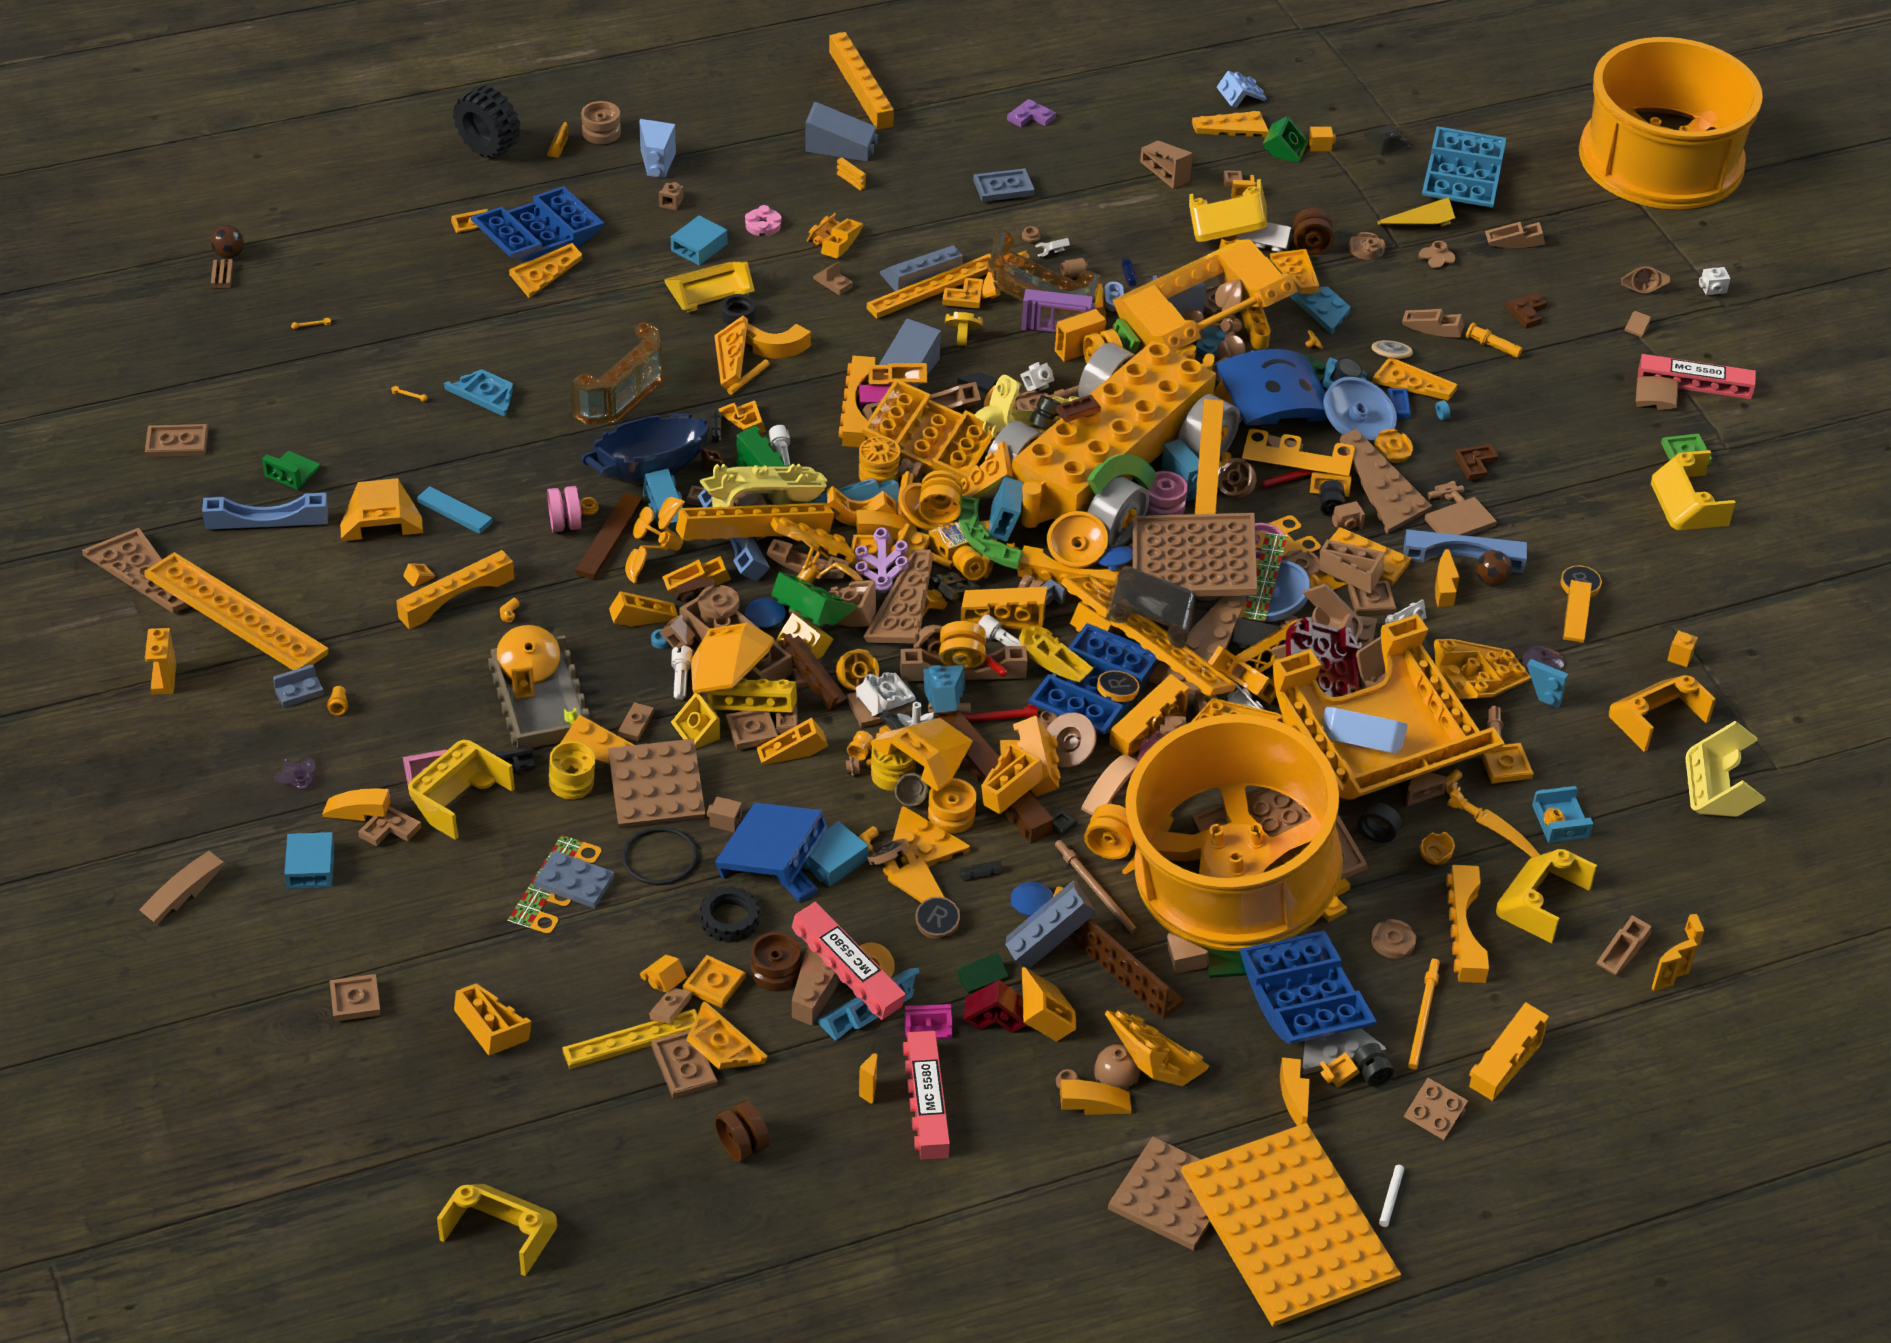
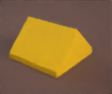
(697, 722)

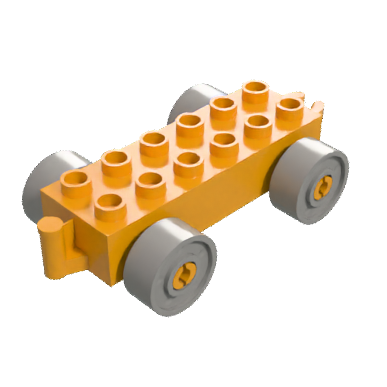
(1143, 406)

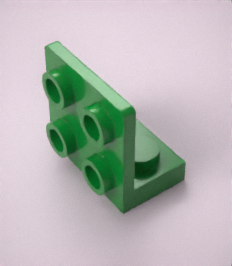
(289, 469)

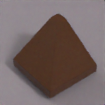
(710, 458)

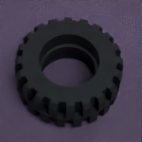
(486, 121)

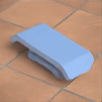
(1364, 730)

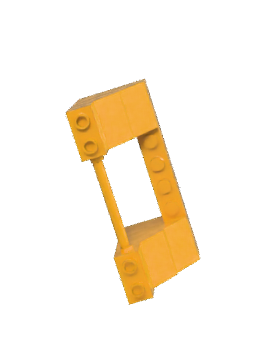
(1157, 320)

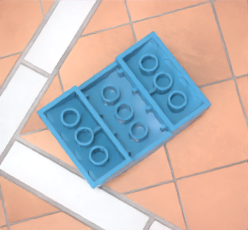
(1464, 166)

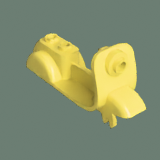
(1000, 410)
(783, 484)

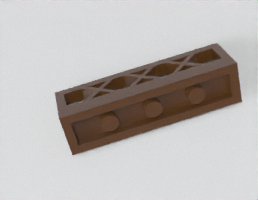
(813, 672)

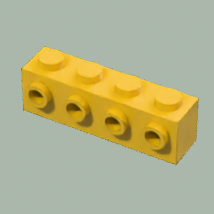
(756, 696)

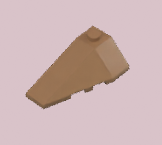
(861, 594)

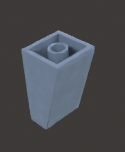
(838, 134)
(914, 345)

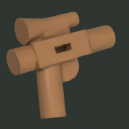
(1449, 491)

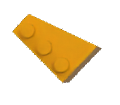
(1043, 745)

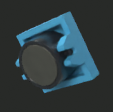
(1341, 368)

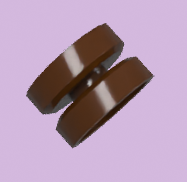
(1313, 231)
(775, 961)
(741, 1131)

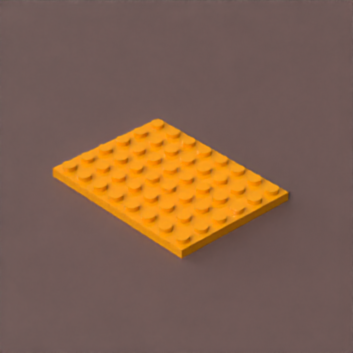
(1290, 1224)

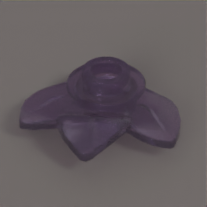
(296, 774)

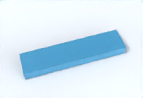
(454, 510)

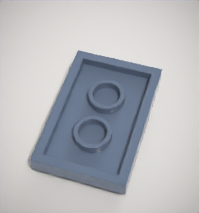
(1003, 185)
(574, 879)

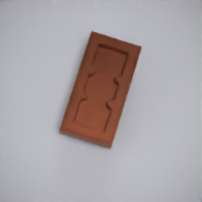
(1078, 408)

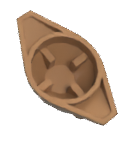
(1645, 279)

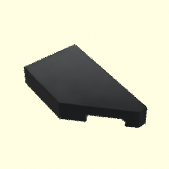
(983, 381)

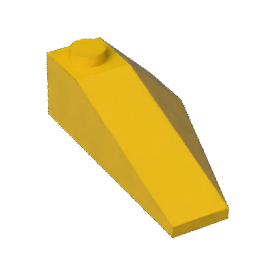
(1430, 214)

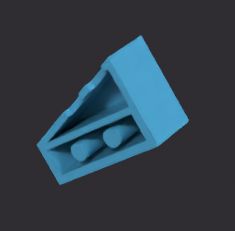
(658, 487)
(944, 686)

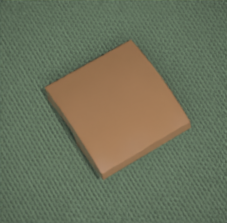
(1657, 391)

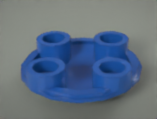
(1116, 556)
(765, 613)
(1030, 897)

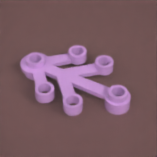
(882, 579)

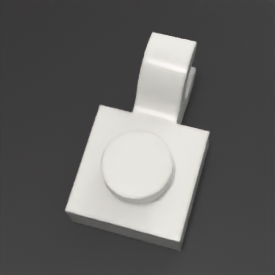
(1057, 246)

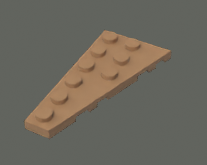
(1385, 487)
(127, 559)
(904, 606)
(1205, 637)

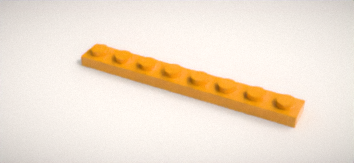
(928, 287)

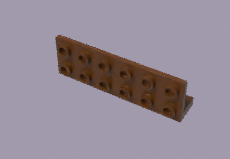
(1127, 969)

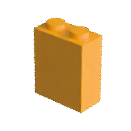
(1072, 331)

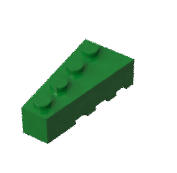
(755, 450)

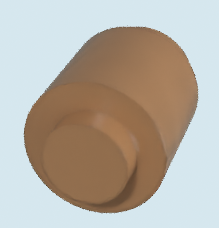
(1074, 267)

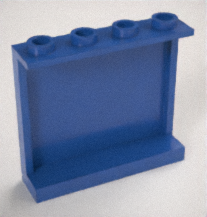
(773, 841)

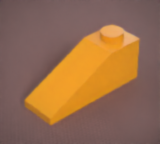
(640, 610)
(794, 744)

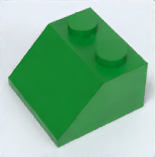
(1285, 140)

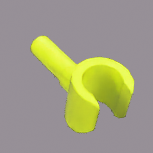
(570, 716)

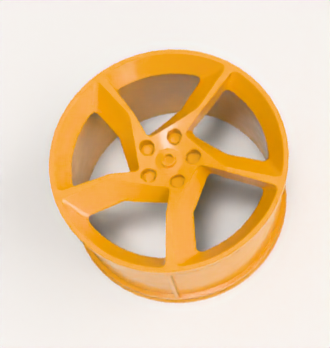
(1663, 164)
(1232, 897)

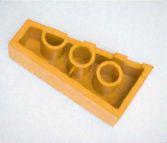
(1010, 606)
(1144, 720)
(1509, 1052)

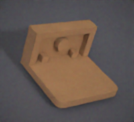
(1371, 663)

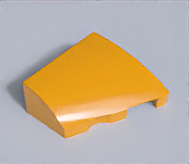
(744, 415)

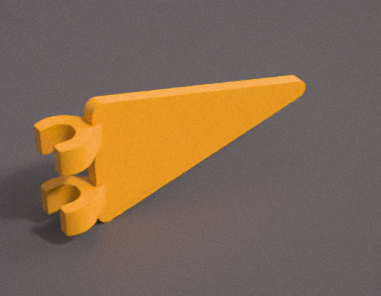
(913, 877)

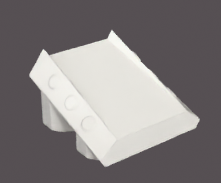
(883, 692)

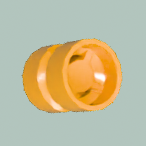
(969, 563)

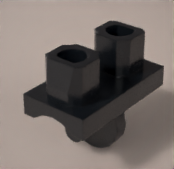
(520, 759)

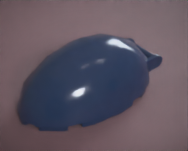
(647, 447)

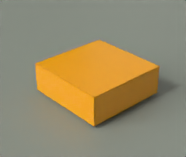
(1694, 928)

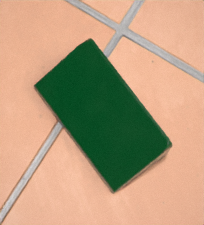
(982, 973)

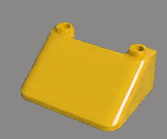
(710, 284)

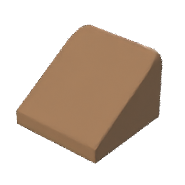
(1638, 324)

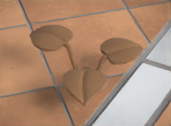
(1226, 296)

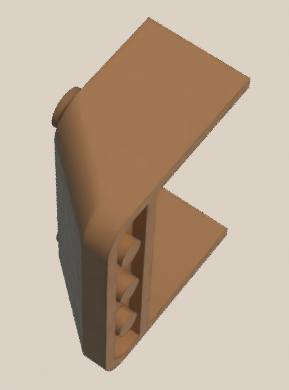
(1329, 611)

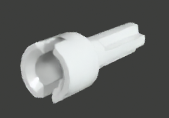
(780, 441)
(994, 631)
(681, 663)

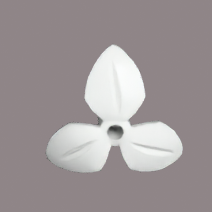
(916, 716)

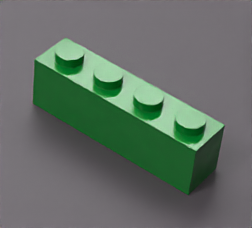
(810, 600)

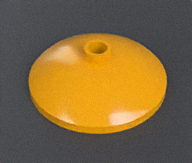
(909, 504)
(1073, 529)
(544, 655)

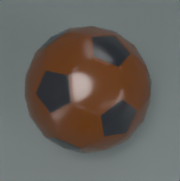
(227, 241)
(1493, 567)

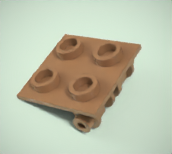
(1436, 1108)

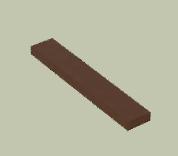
(609, 536)

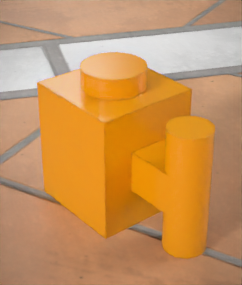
(664, 973)

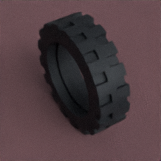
(728, 896)

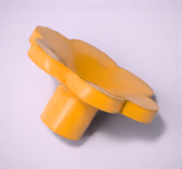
(1313, 341)

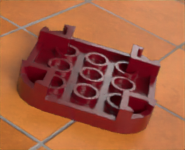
(1334, 650)

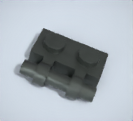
(953, 585)

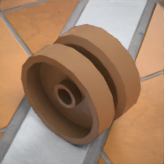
(601, 122)

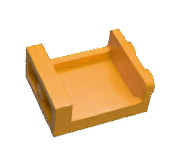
(161, 652)

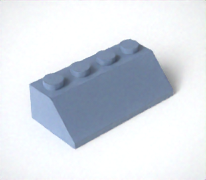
(922, 267)
(1050, 925)

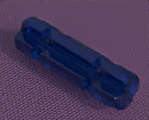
(1129, 271)

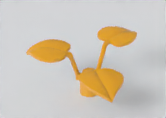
(668, 539)
(810, 570)

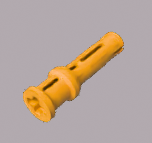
(1486, 337)

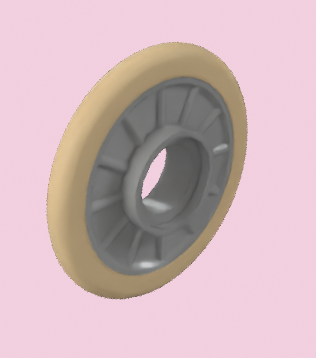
(1392, 349)

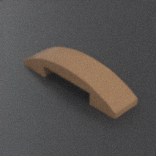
(793, 560)

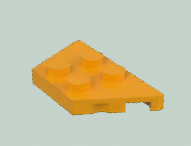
(927, 839)
(722, 1041)

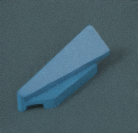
(865, 490)
(856, 1012)

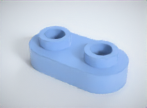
(1112, 291)

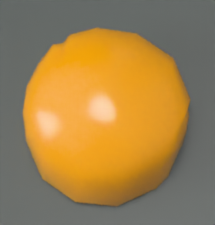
(1437, 848)

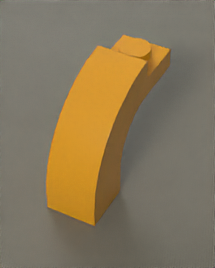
(778, 345)
(846, 508)
(1243, 674)

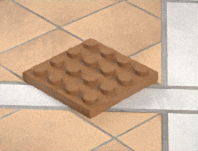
(656, 783)
(1160, 1197)

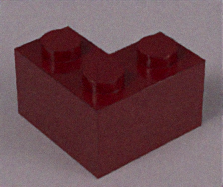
(995, 1004)

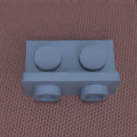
(297, 686)

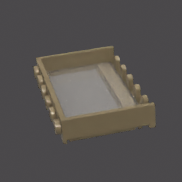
(540, 718)

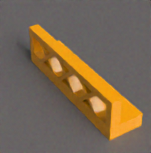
(1264, 645)

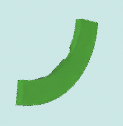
(1120, 465)
(981, 539)

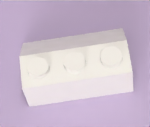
(1273, 236)

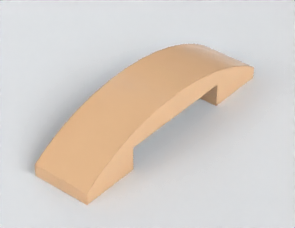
(1109, 783)

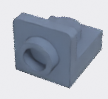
(1054, 592)

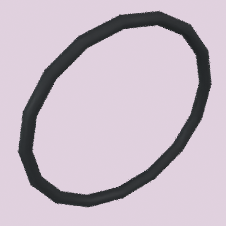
(656, 829)

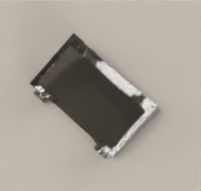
(1152, 599)

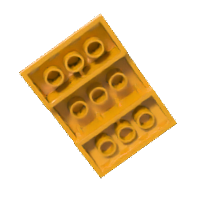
(929, 431)

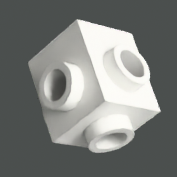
(1714, 281)
(1037, 377)

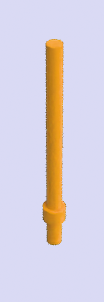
(1431, 981)

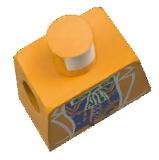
(947, 540)

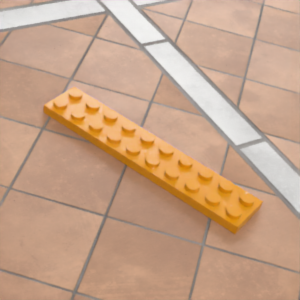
(236, 612)
(1153, 638)

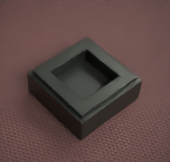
(1063, 823)

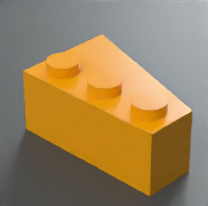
(1011, 778)
(490, 1021)

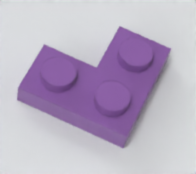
(1031, 110)

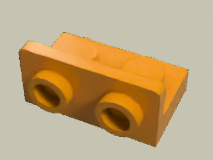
(914, 539)

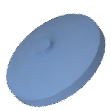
(1359, 405)
(1287, 592)

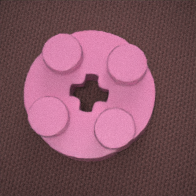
(763, 221)

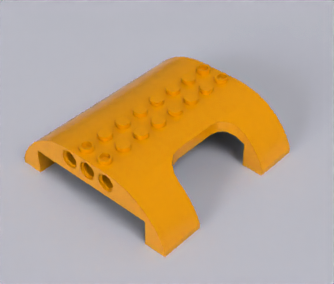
(1411, 693)

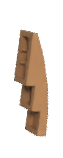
(180, 887)

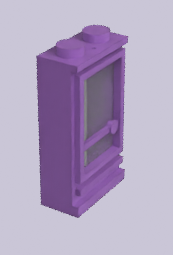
(1046, 308)

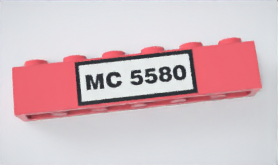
(1700, 376)
(848, 961)
(928, 1097)

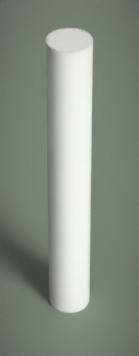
(1391, 1196)

